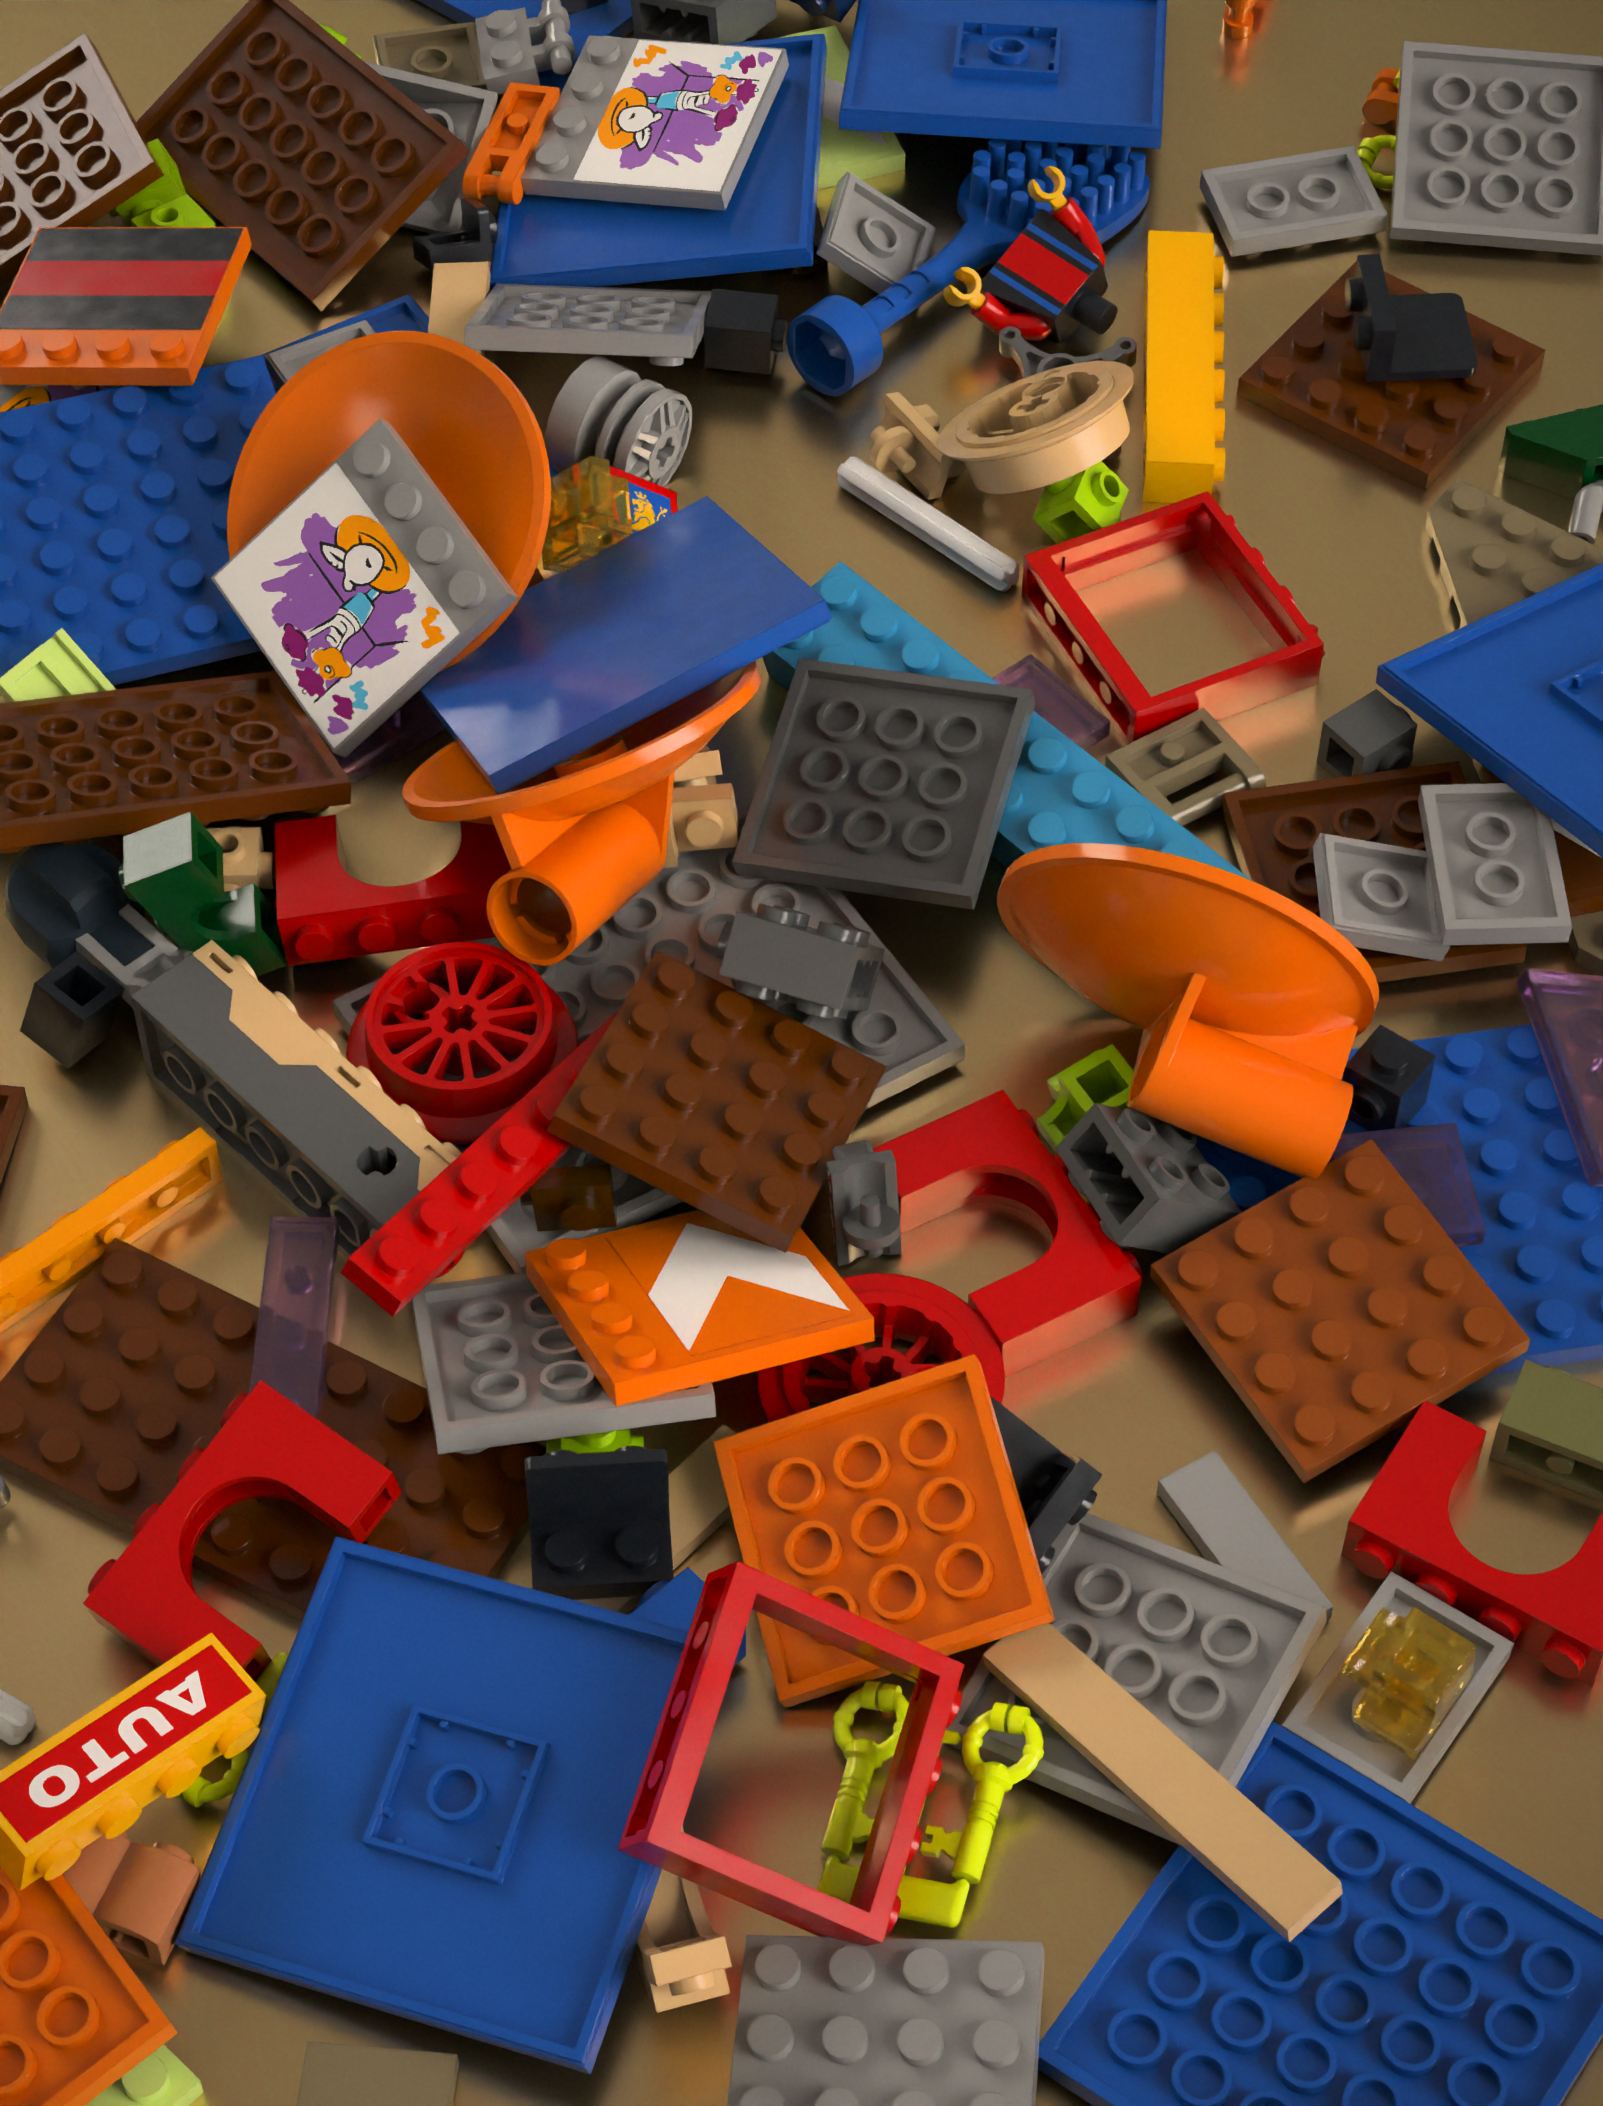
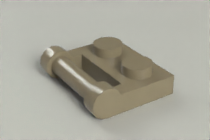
(1182, 756)

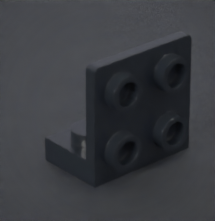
(599, 1522)

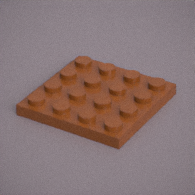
(1338, 1309)

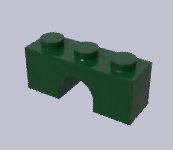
(180, 882)

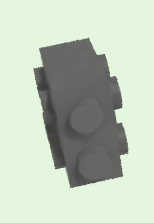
(701, 19)
(781, 956)
(1145, 1179)

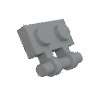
(508, 42)

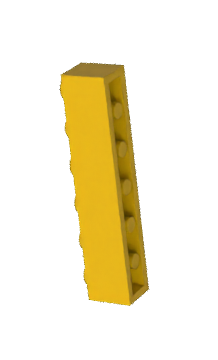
(1179, 367)

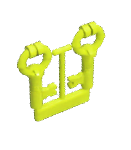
(922, 1898)

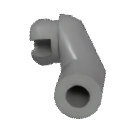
(1587, 511)

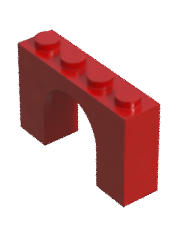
(334, 916)
(997, 1157)
(261, 1451)
(1408, 1531)

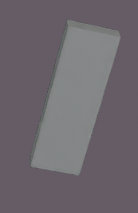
(1232, 1527)

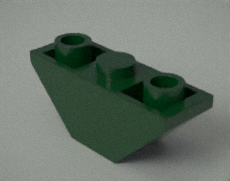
(1556, 451)

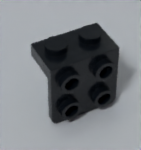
(1407, 333)
(1050, 1483)

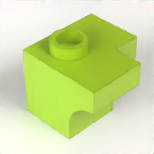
(1098, 1078)

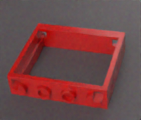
(1196, 522)
(688, 1722)

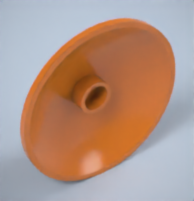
(449, 409)
(583, 830)
(1233, 985)

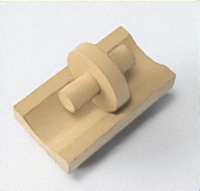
(909, 443)

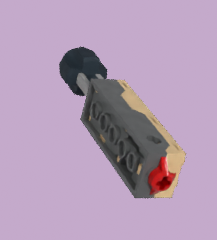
(234, 1050)

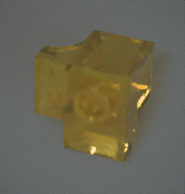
(586, 514)
(1410, 1675)

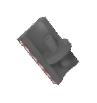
(863, 1202)

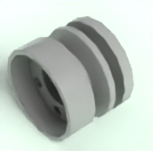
(618, 418)

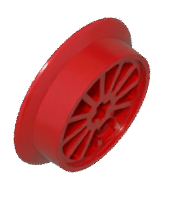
(461, 1035)
(902, 1310)

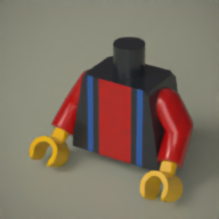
(1046, 277)

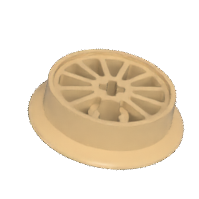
(1041, 427)

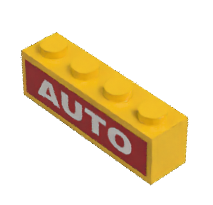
(123, 1758)

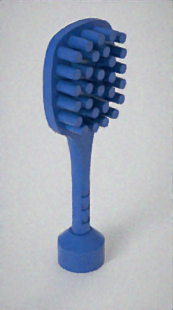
(841, 341)

